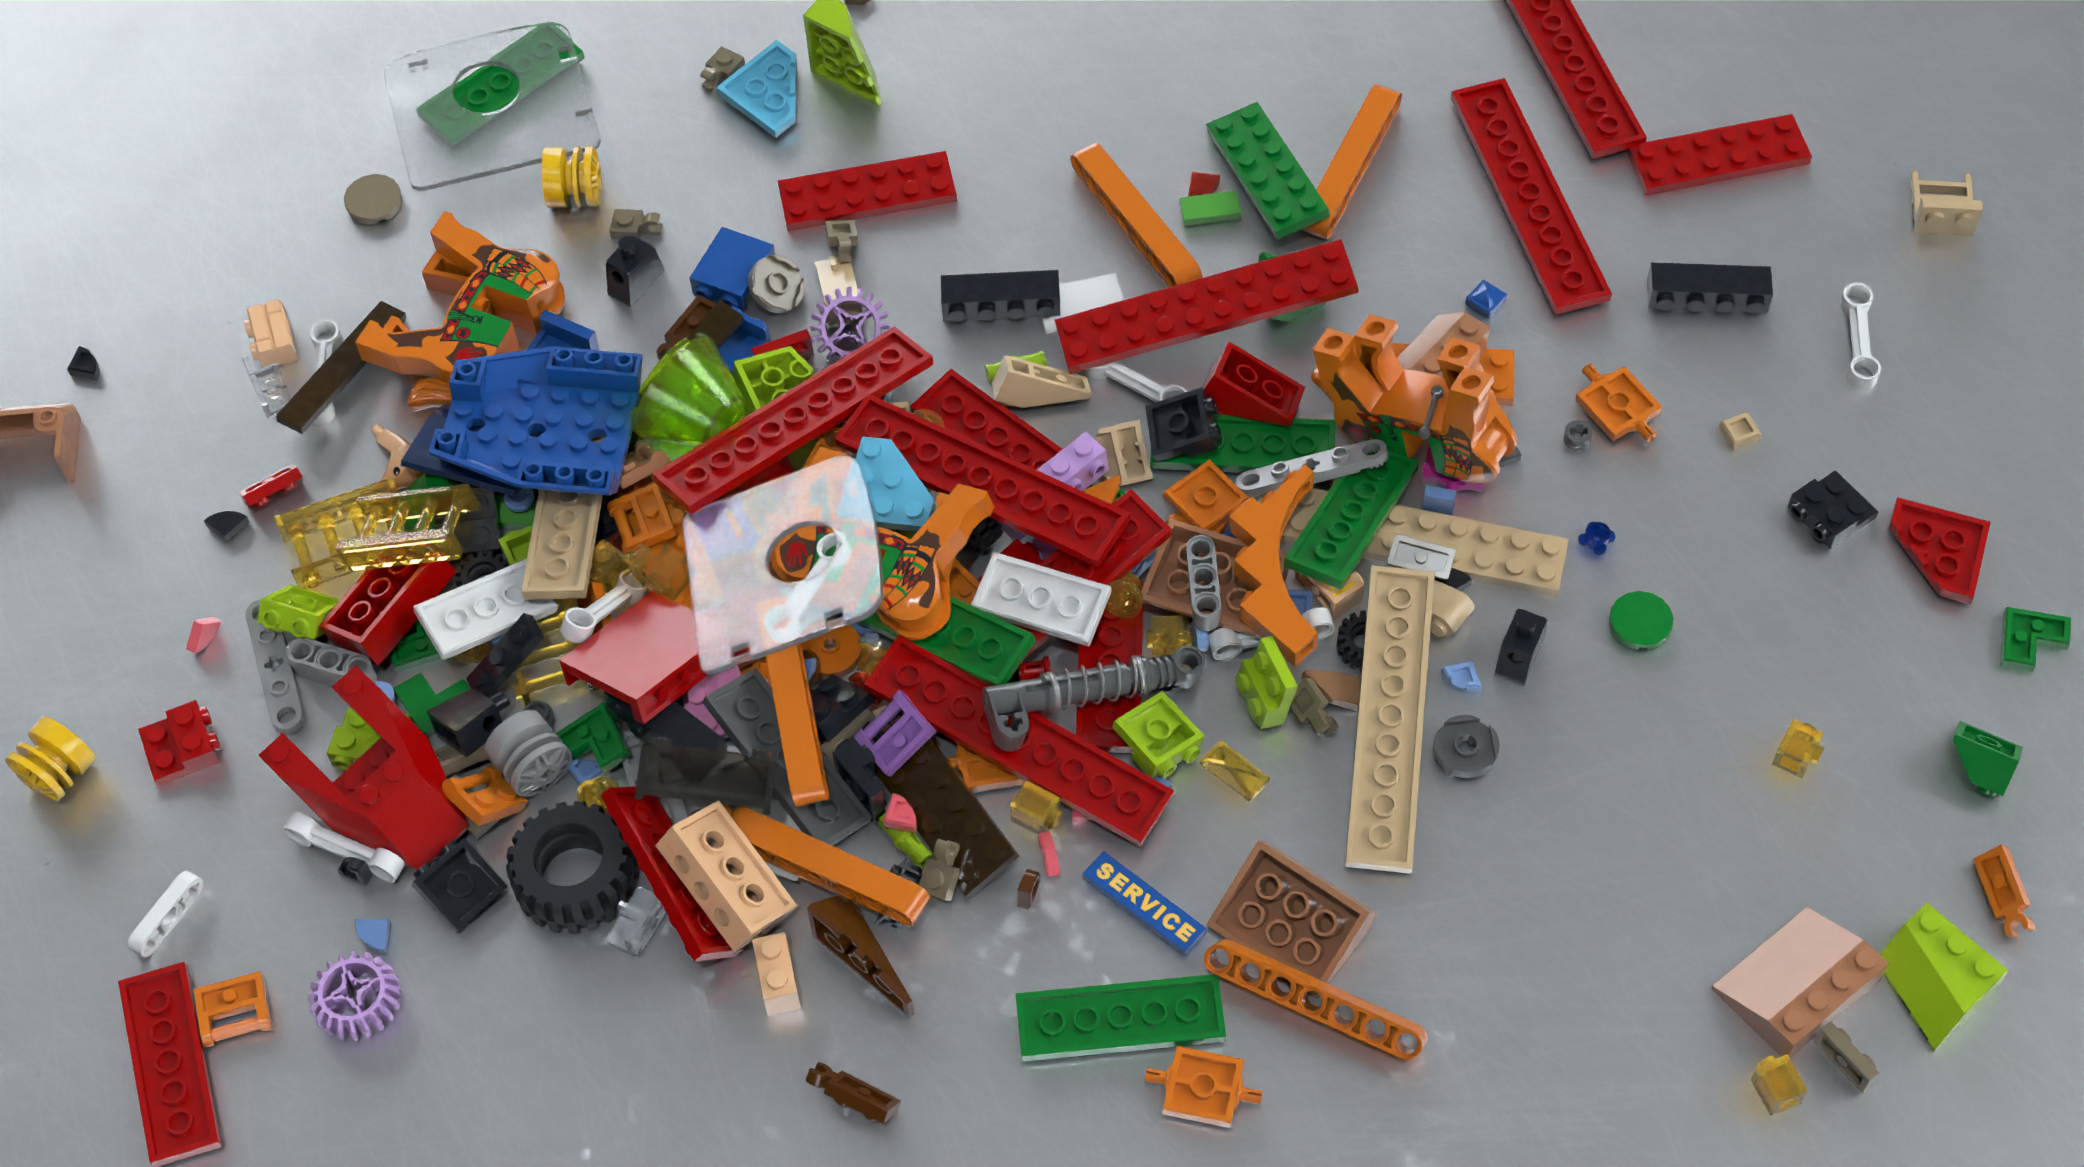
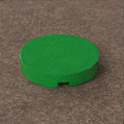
(1641, 620)

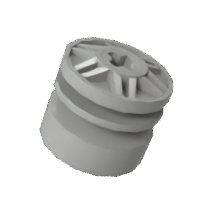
(528, 753)

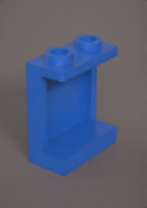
(726, 267)
(563, 333)
(749, 334)

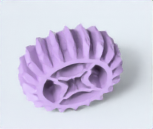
(833, 305)
(328, 1001)

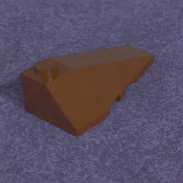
(846, 935)

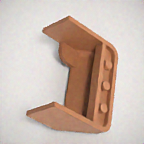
(46, 420)

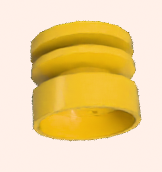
(566, 177)
(54, 753)

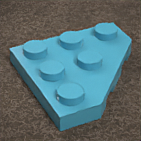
(765, 89)
(893, 486)

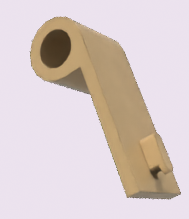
(834, 276)
(1449, 609)

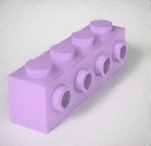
(1075, 465)

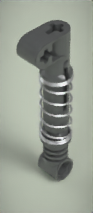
(1068, 688)

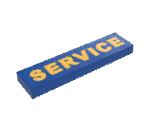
(1144, 903)

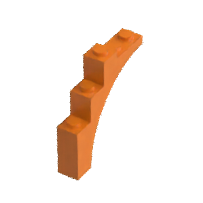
(1268, 605)

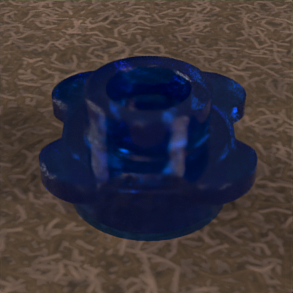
(1599, 530)

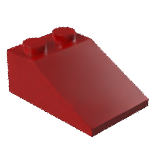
(1251, 388)

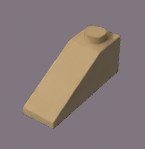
(1033, 384)

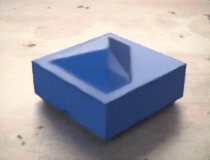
(1486, 298)

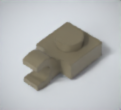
(720, 67)
(633, 222)
(843, 236)
(1309, 707)
(939, 875)

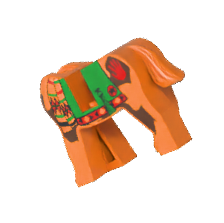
(492, 295)
(1390, 403)
(913, 569)

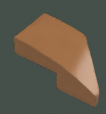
(1337, 687)

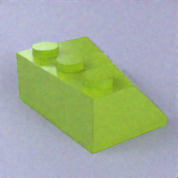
(838, 51)
(769, 376)
(1939, 973)

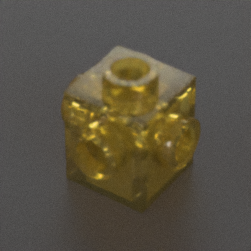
(1161, 627)

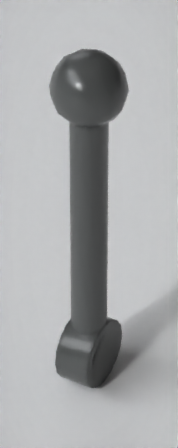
(1436, 393)

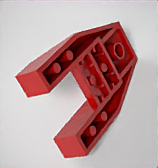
(389, 793)

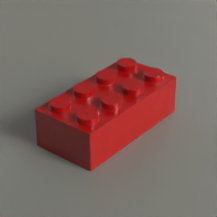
(381, 607)

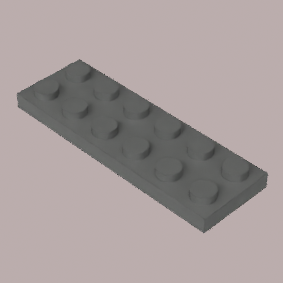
(750, 720)

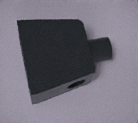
(632, 270)
(1525, 638)
(468, 719)

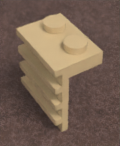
(1945, 212)

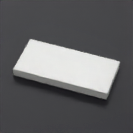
(1042, 598)
(479, 611)

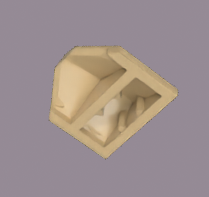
(1125, 452)

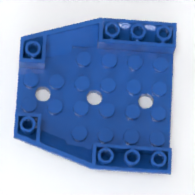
(547, 390)

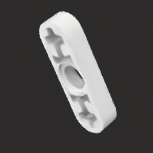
(165, 914)

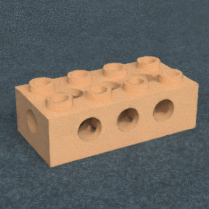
(726, 875)

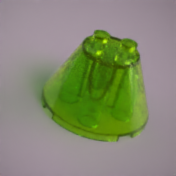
(688, 395)

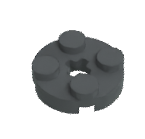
(1461, 763)

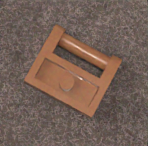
(635, 470)

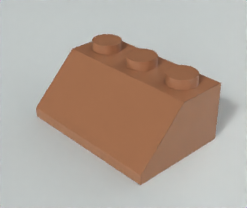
(1425, 349)

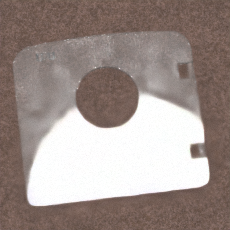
(454, 145)
(730, 554)

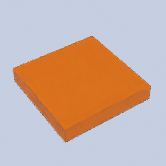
(1204, 497)

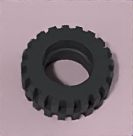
(561, 831)

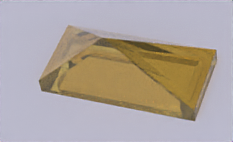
(1234, 770)

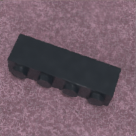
(1709, 287)
(1000, 295)
(671, 723)

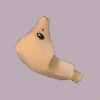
(397, 447)

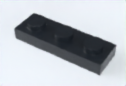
(506, 656)

